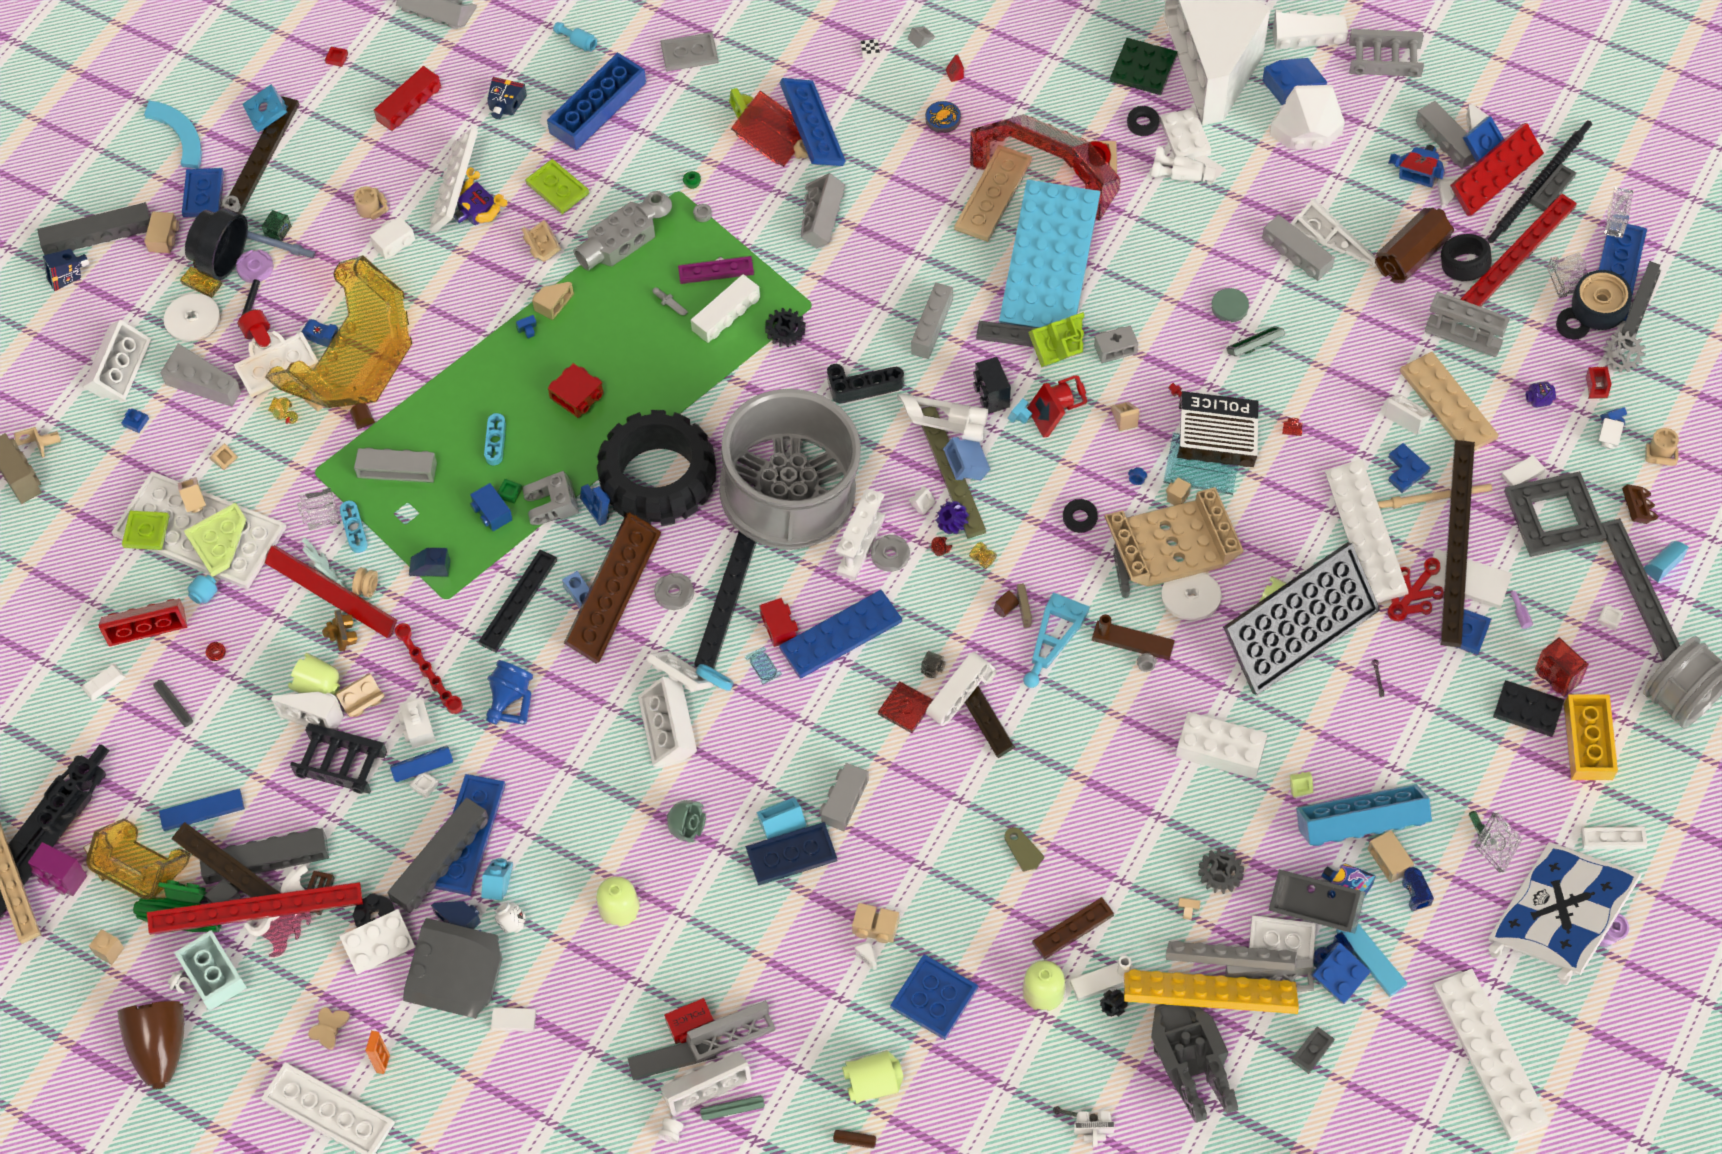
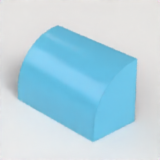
(1666, 560)
(781, 818)

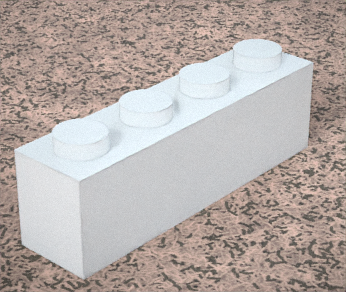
(725, 308)

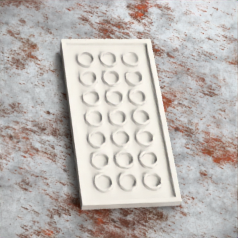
(163, 495)

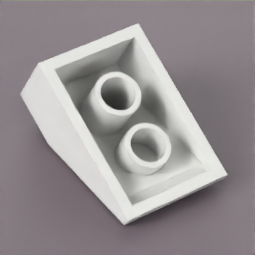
(309, 708)

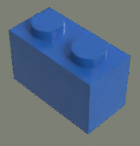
(491, 507)

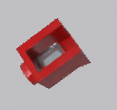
(1598, 382)

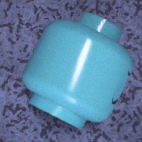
(202, 589)

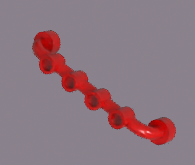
(453, 703)

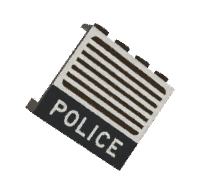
(1218, 429)

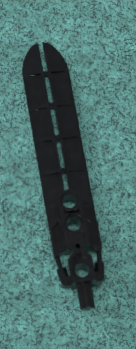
(75, 800)

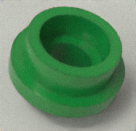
(692, 179)

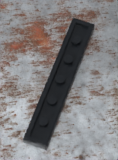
(517, 601)

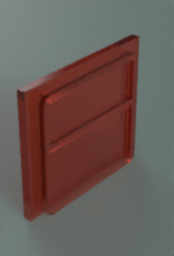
(768, 129)

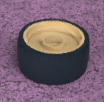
(1601, 299)

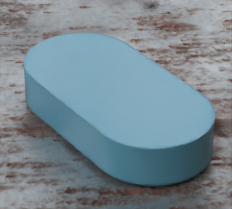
(714, 677)

